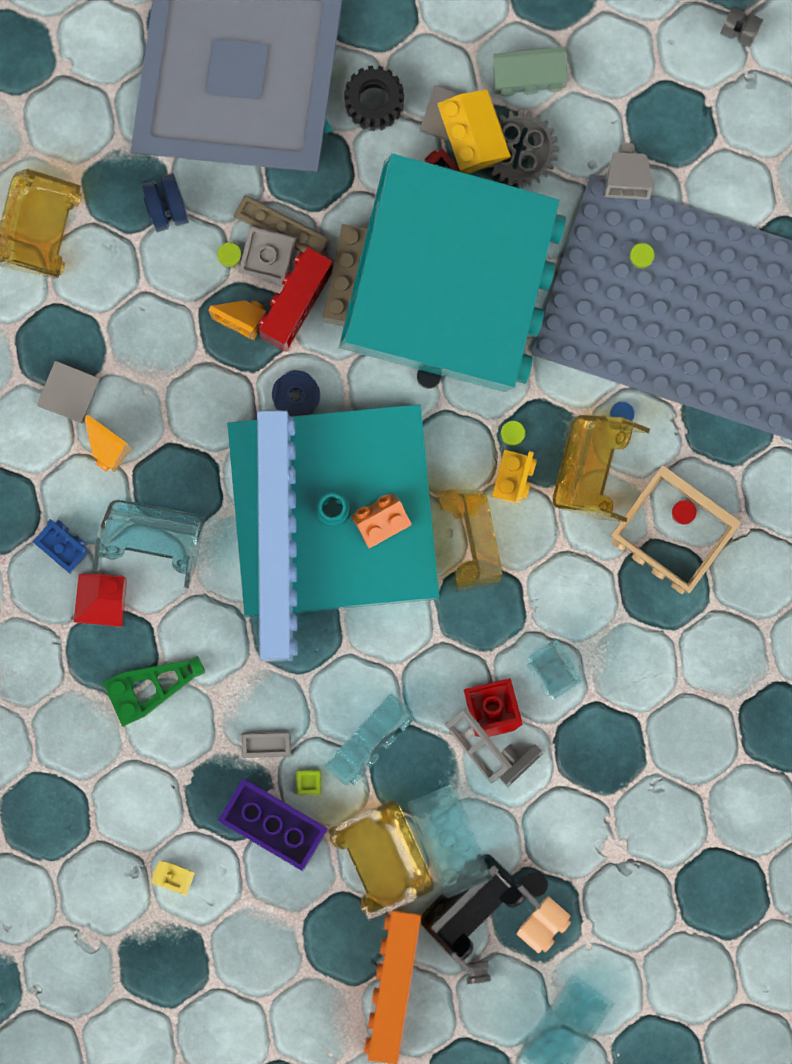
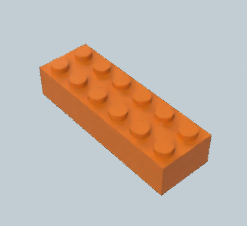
(394, 986)

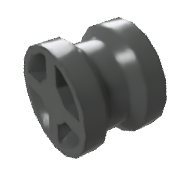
(480, 970)

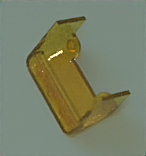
(588, 462)

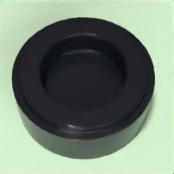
(428, 380)
(535, 884)

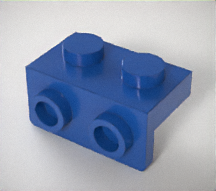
(61, 546)

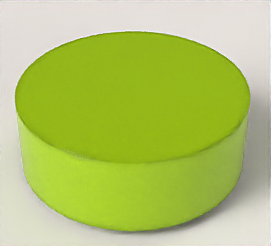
(229, 255)
(642, 255)
(512, 433)

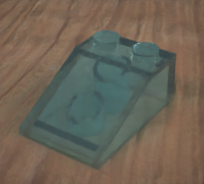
(554, 669)

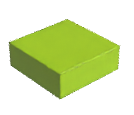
(308, 782)

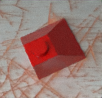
(100, 599)

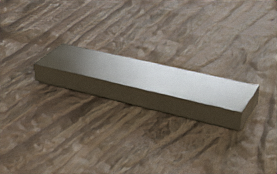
(266, 218)

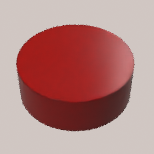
(684, 512)

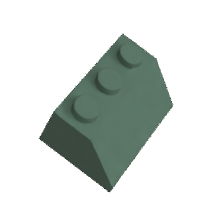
(529, 71)

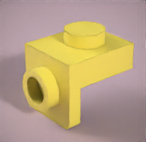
(172, 877)

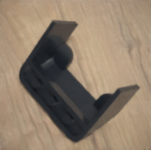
(457, 917)

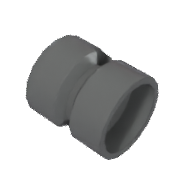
(749, 30)

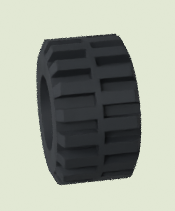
(374, 79)

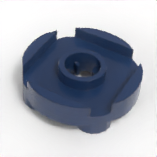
(288, 383)

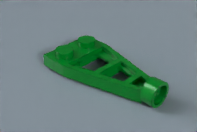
(125, 700)

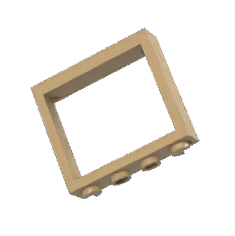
(699, 499)

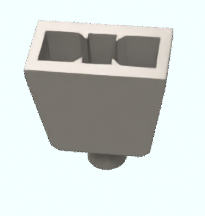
(629, 175)

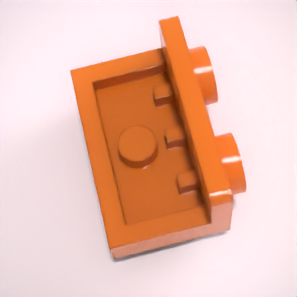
(381, 519)

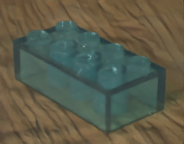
(369, 739)
(449, 841)
(566, 1025)

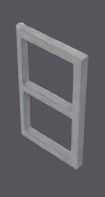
(485, 740)

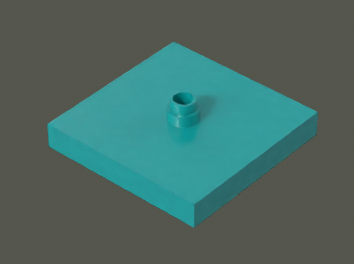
(339, 468)

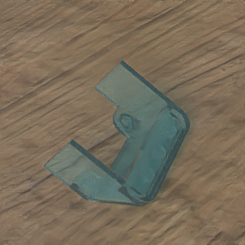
(150, 532)

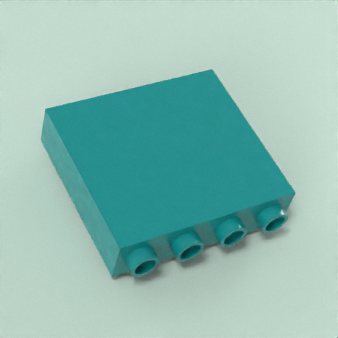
(452, 274)

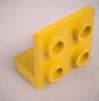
(512, 476)

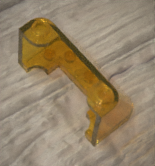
(36, 222)
(486, 566)
(384, 858)

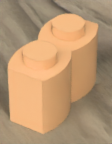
(543, 925)

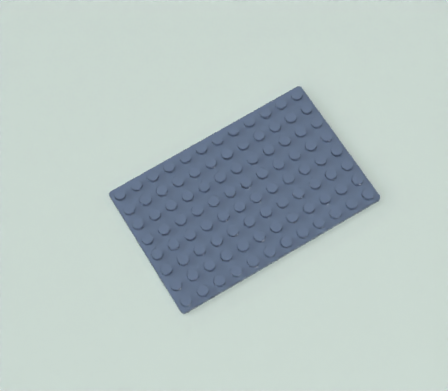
(694, 325)

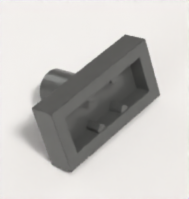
(518, 762)

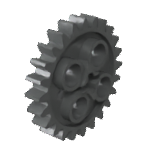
(540, 153)

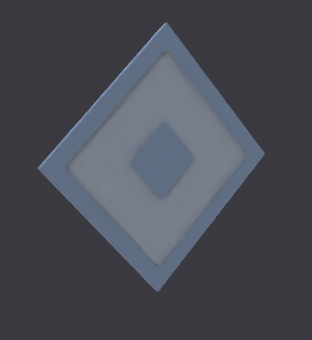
(237, 81)

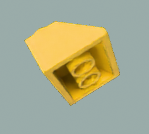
(474, 130)

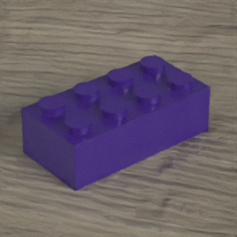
(273, 824)

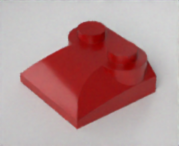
(494, 707)

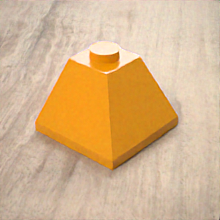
(239, 316)
(106, 446)

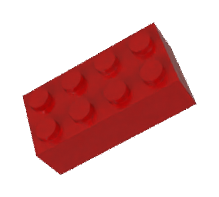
(296, 299)

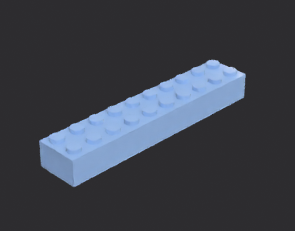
(275, 536)

